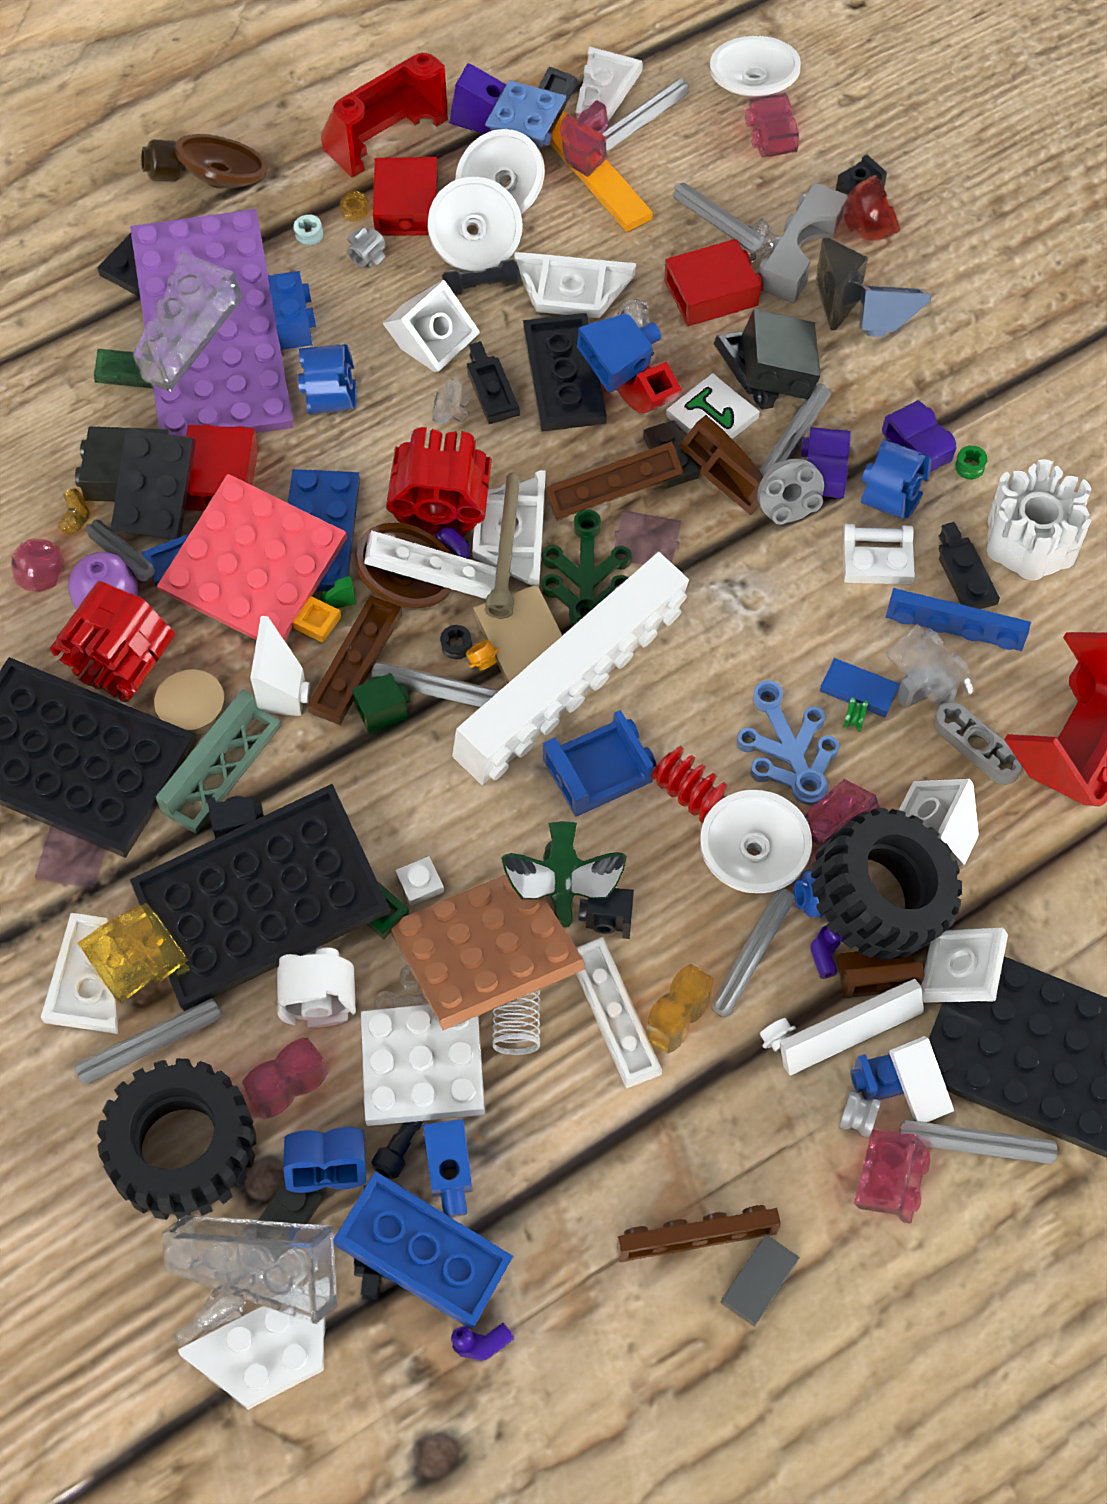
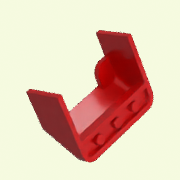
(1078, 758)

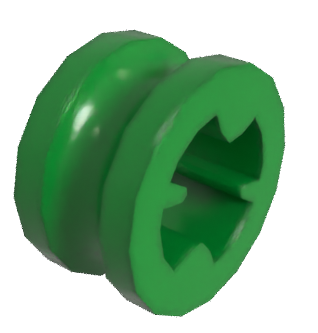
(973, 453)
(855, 714)

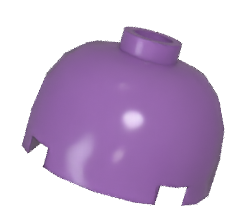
(100, 567)

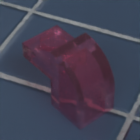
(583, 139)

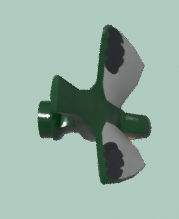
(563, 873)

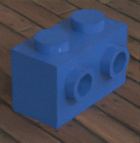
(290, 309)

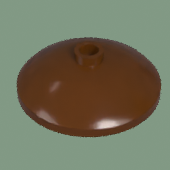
(220, 160)
(396, 587)

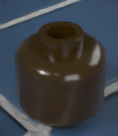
(160, 160)

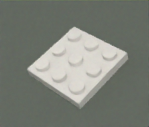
(418, 1068)

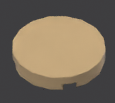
(190, 700)

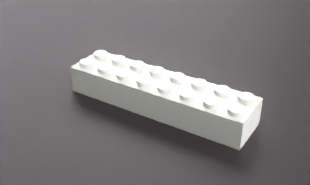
(570, 669)

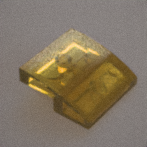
(132, 952)

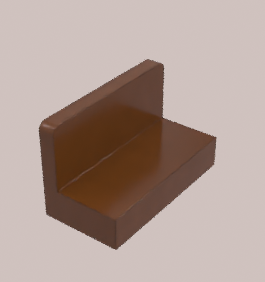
(873, 976)

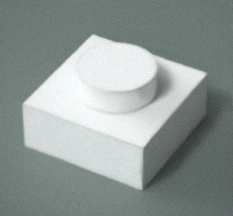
(419, 881)

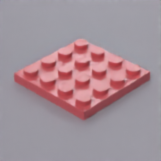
(252, 559)

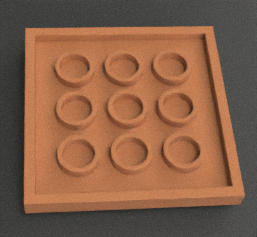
(484, 950)

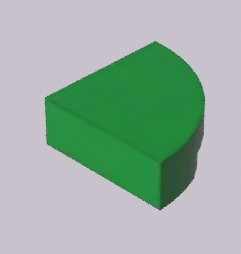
(340, 595)

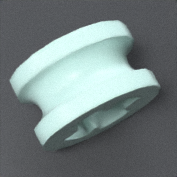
(308, 221)

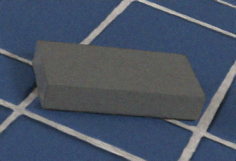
(760, 1280)

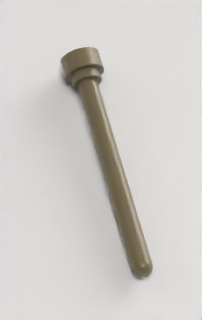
(499, 601)

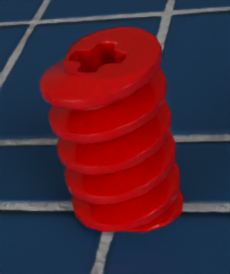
(687, 783)

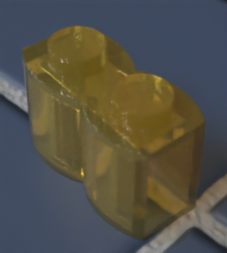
(683, 1005)

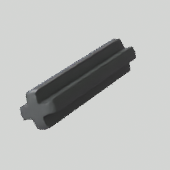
(116, 545)

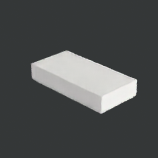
(921, 1080)

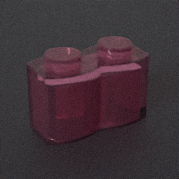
(772, 125)
(292, 1074)

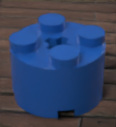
(327, 378)
(895, 479)

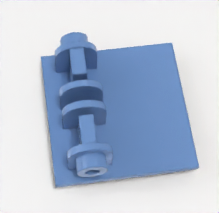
(526, 111)

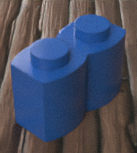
(324, 1159)

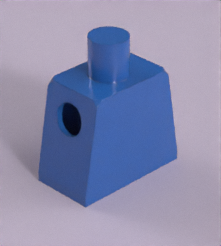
(617, 348)
(448, 1149)

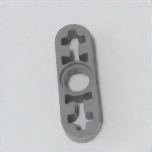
(951, 732)

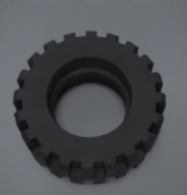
(916, 861)
(149, 1099)

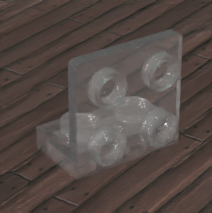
(929, 666)

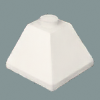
(432, 326)
(277, 674)
(948, 809)

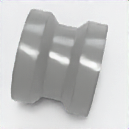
(860, 1114)

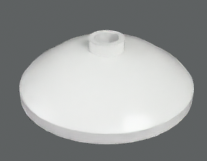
(755, 66)
(506, 156)
(480, 204)
(761, 823)

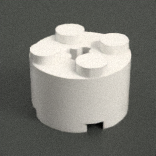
(315, 988)

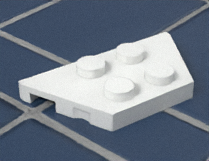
(571, 283)
(527, 532)
(259, 1354)

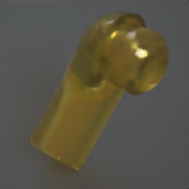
(76, 514)

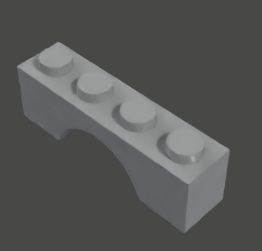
(816, 217)

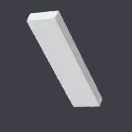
(429, 565)
(616, 1015)
(851, 1027)

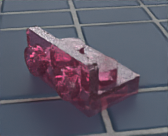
(837, 809)
(893, 1174)

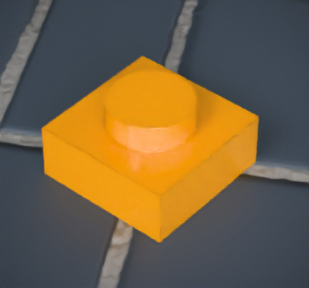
(317, 619)

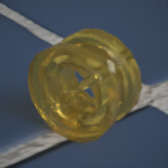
(354, 198)

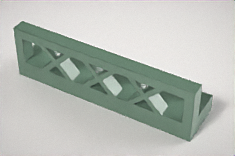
(208, 753)

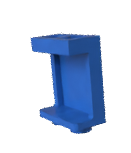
(600, 764)

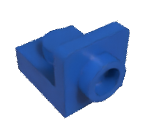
(875, 1077)

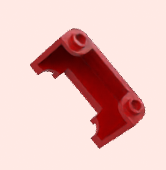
(408, 90)

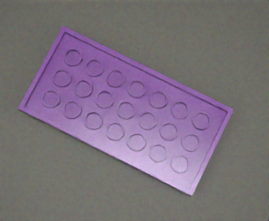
(241, 368)

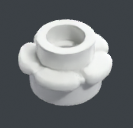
(775, 1033)

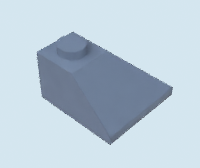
(889, 308)

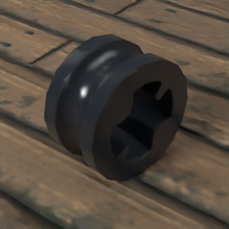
(451, 632)

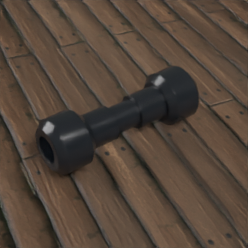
(506, 272)
(390, 1160)

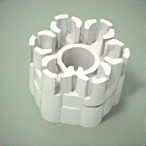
(1037, 522)

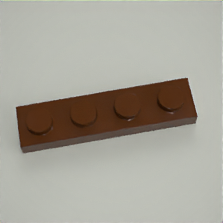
(614, 481)
(354, 659)
(685, 1236)

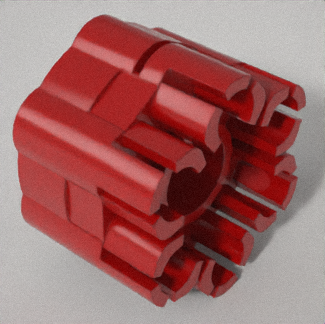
(438, 486)
(113, 633)

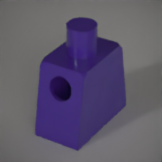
(475, 99)

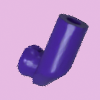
(453, 540)
(822, 950)
(479, 1346)

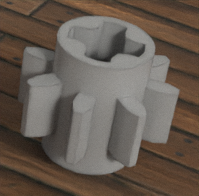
(366, 247)

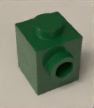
(381, 702)

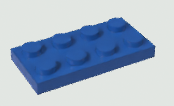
(333, 499)
(422, 1250)

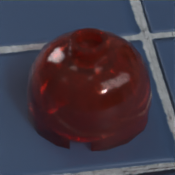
(870, 211)

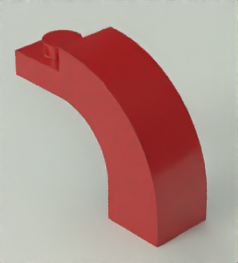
(650, 388)

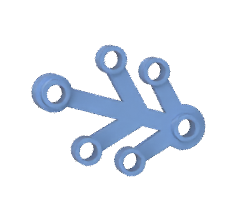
(789, 748)

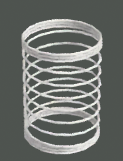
(523, 1035)

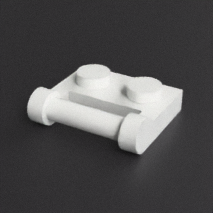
(878, 564)

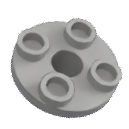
(790, 490)

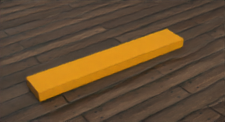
(610, 189)

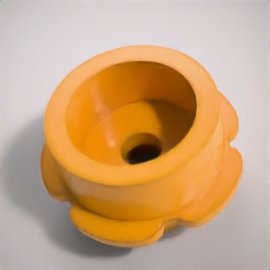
(482, 655)

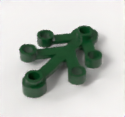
(587, 576)

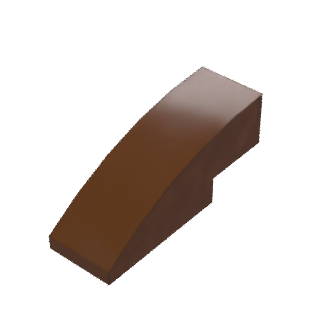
(723, 463)

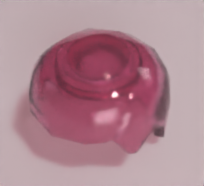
(37, 564)

